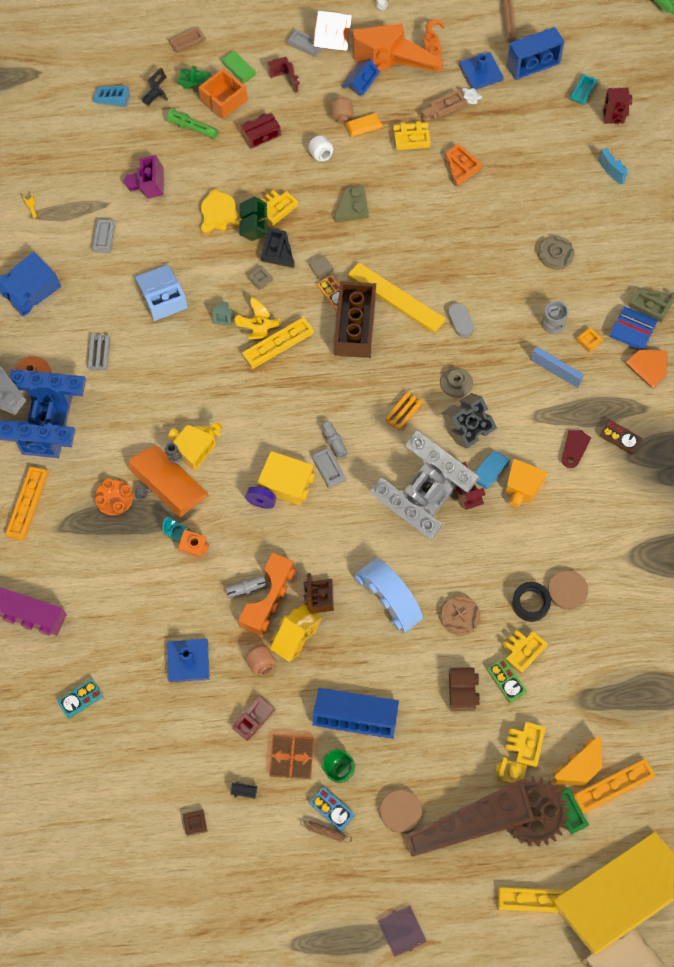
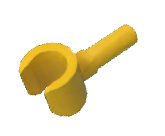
(30, 203)

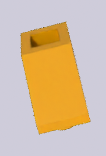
(582, 765)

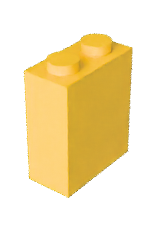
(287, 477)

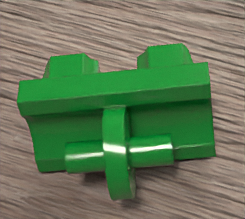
(193, 77)

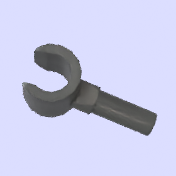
(141, 492)

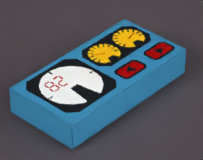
(332, 809)

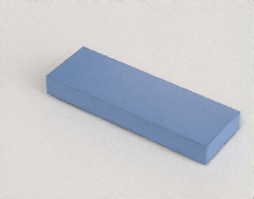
(557, 367)

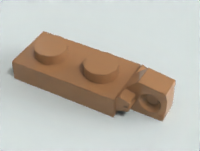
(444, 106)

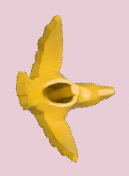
(259, 323)

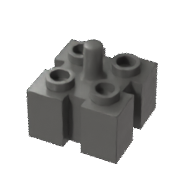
(469, 420)

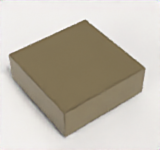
(321, 266)
(260, 277)

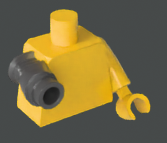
(192, 444)

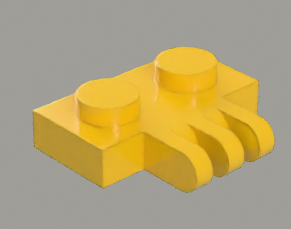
(279, 206)
(524, 650)
(526, 744)

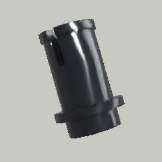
(243, 790)

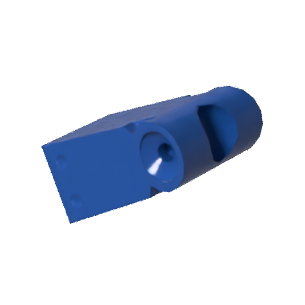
(28, 283)

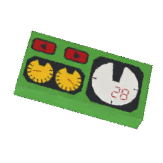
(506, 680)

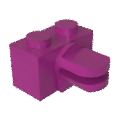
(148, 177)

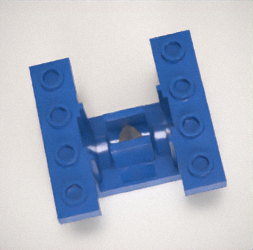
(51, 401)

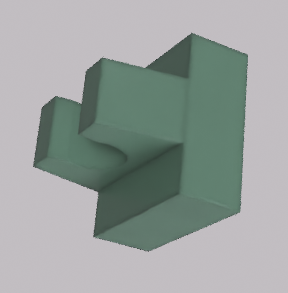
(222, 314)

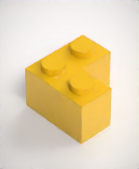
(294, 632)

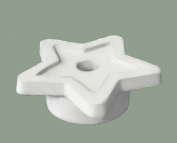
(471, 95)

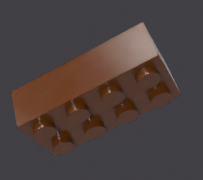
(355, 319)

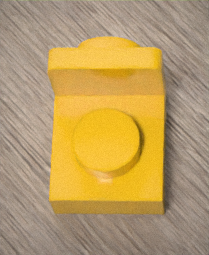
(509, 771)

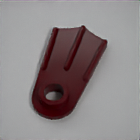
(575, 447)

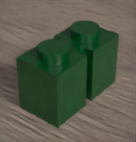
(251, 212)

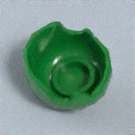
(338, 766)

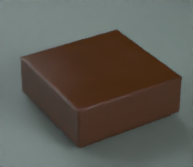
(195, 822)

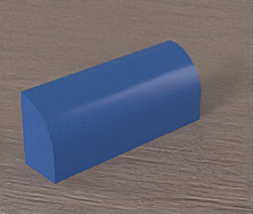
(355, 713)

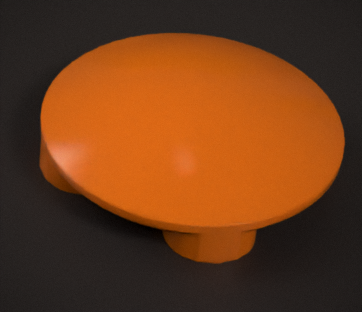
(113, 497)

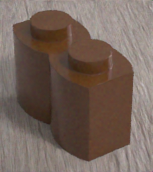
(462, 689)

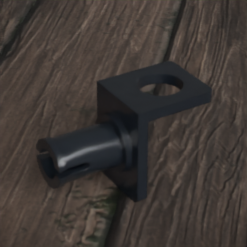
(155, 90)

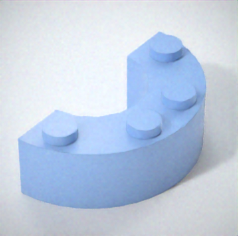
(392, 592)

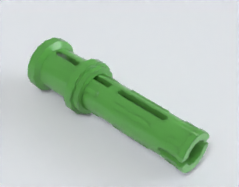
(186, 122)

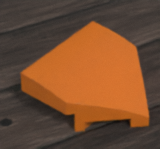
(649, 365)

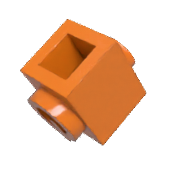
(193, 544)

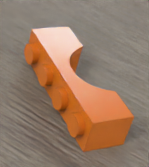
(257, 615)

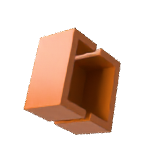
(220, 94)

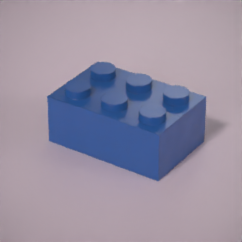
(535, 53)

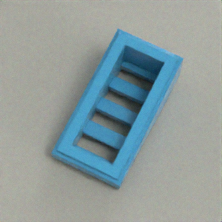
(120, 99)

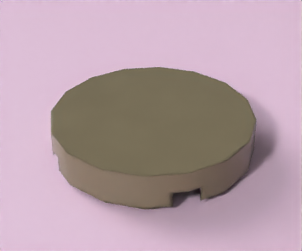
(556, 252)

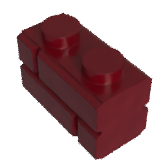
(260, 130)

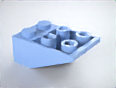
(161, 292)

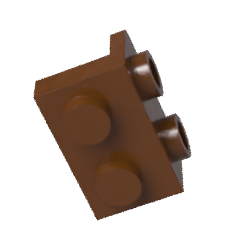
(319, 595)

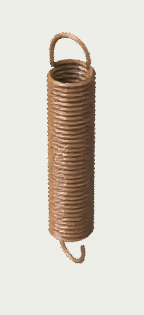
(325, 831)

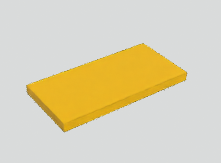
(620, 894)

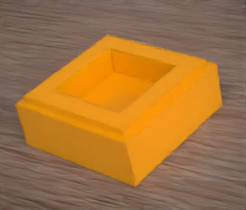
(589, 339)

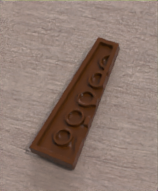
(488, 815)

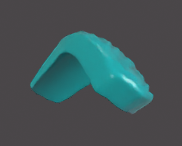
(173, 529)

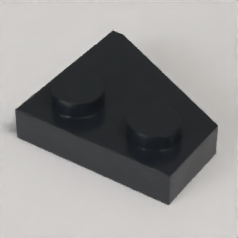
(277, 249)

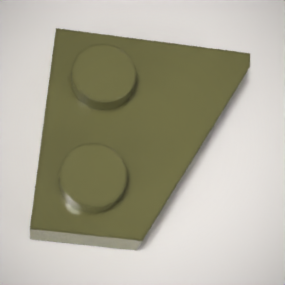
(353, 205)
(652, 303)

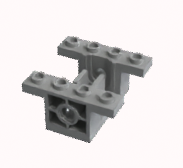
(441, 471)

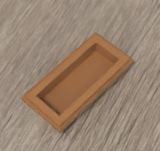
(187, 39)

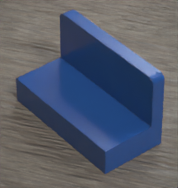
(361, 77)

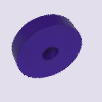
(260, 497)

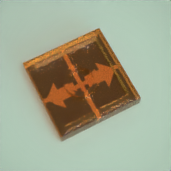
(291, 756)

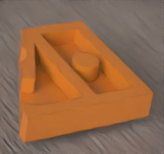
(462, 164)

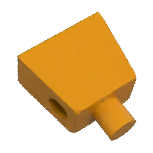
(524, 482)

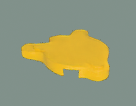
(218, 211)

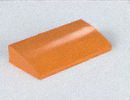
(167, 480)

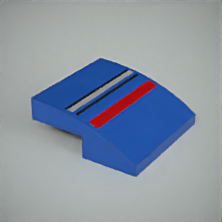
(633, 328)

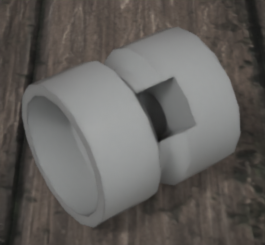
(555, 317)

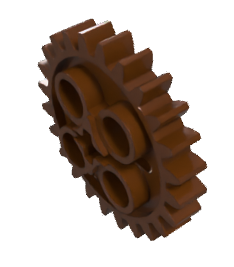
(551, 825)

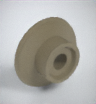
(454, 388)

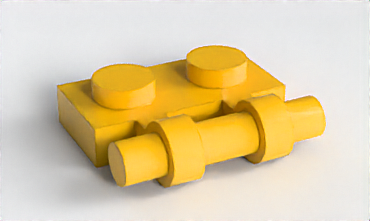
(412, 139)

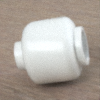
(320, 148)

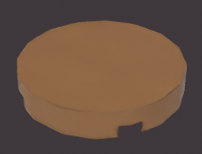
(568, 589)
(460, 615)
(401, 811)

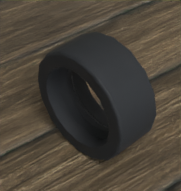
(533, 587)

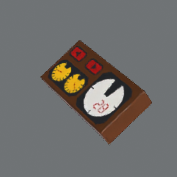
(620, 437)

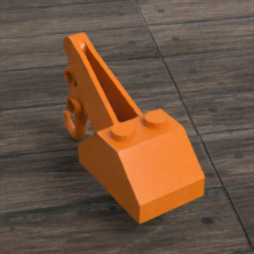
(388, 47)

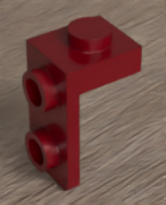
(282, 66)

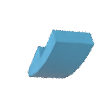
(613, 168)
(490, 468)

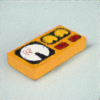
(330, 290)

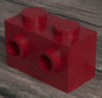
(616, 105)

